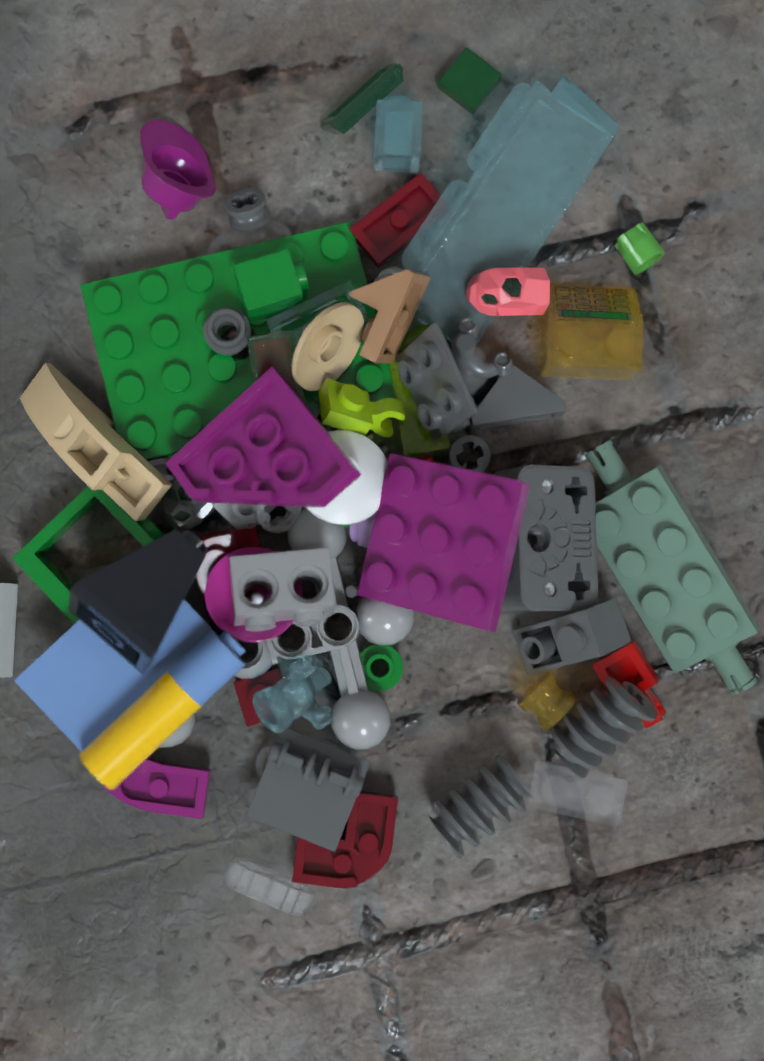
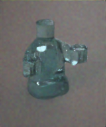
(294, 697)

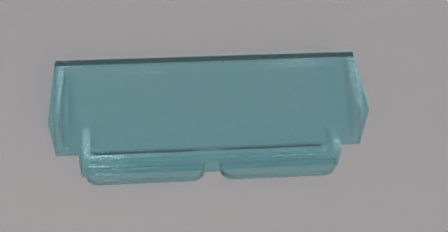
(521, 186)

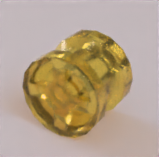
(546, 701)

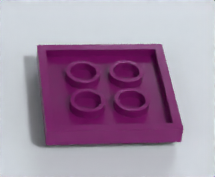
(443, 541)

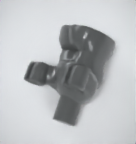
(473, 362)

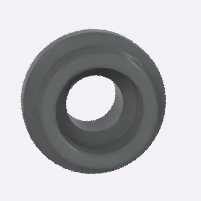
(221, 318)

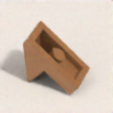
(396, 302)

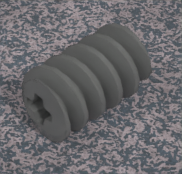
(601, 726)
(480, 806)

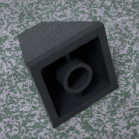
(139, 595)

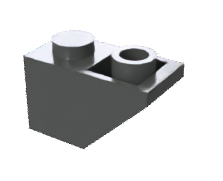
(572, 637)

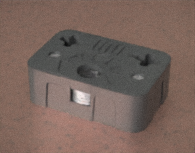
(556, 541)

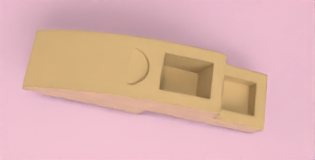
(89, 444)

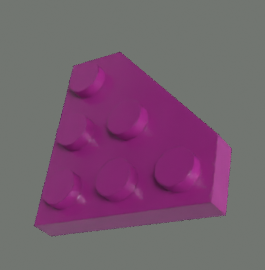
(264, 453)

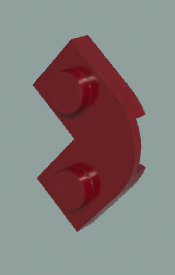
(359, 853)

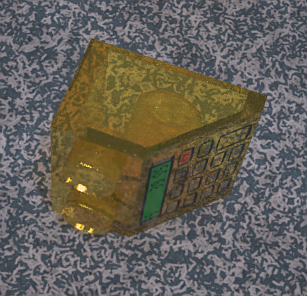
(591, 333)

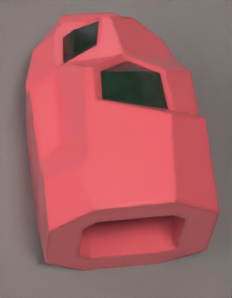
(509, 291)

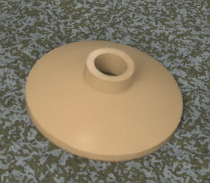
(327, 346)

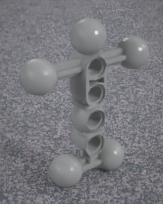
(359, 715)

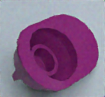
(174, 168)

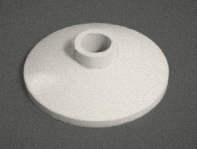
(363, 496)

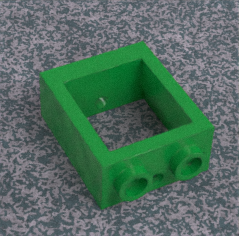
(45, 572)

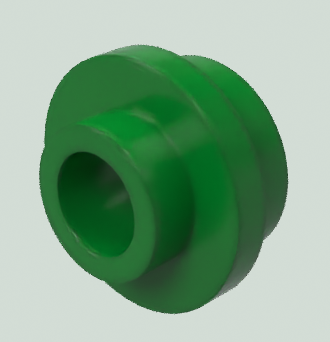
(395, 667)

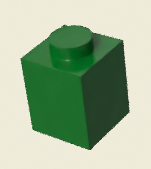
(270, 284)

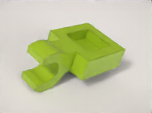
(351, 410)

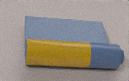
(113, 708)

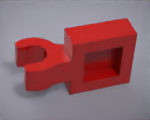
(631, 665)

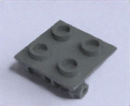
(436, 384)
(308, 788)

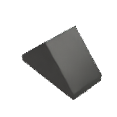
(516, 401)

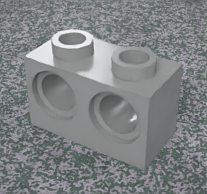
(278, 574)

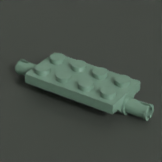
(670, 571)

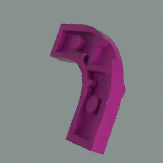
(166, 788)

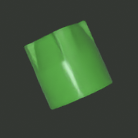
(639, 248)

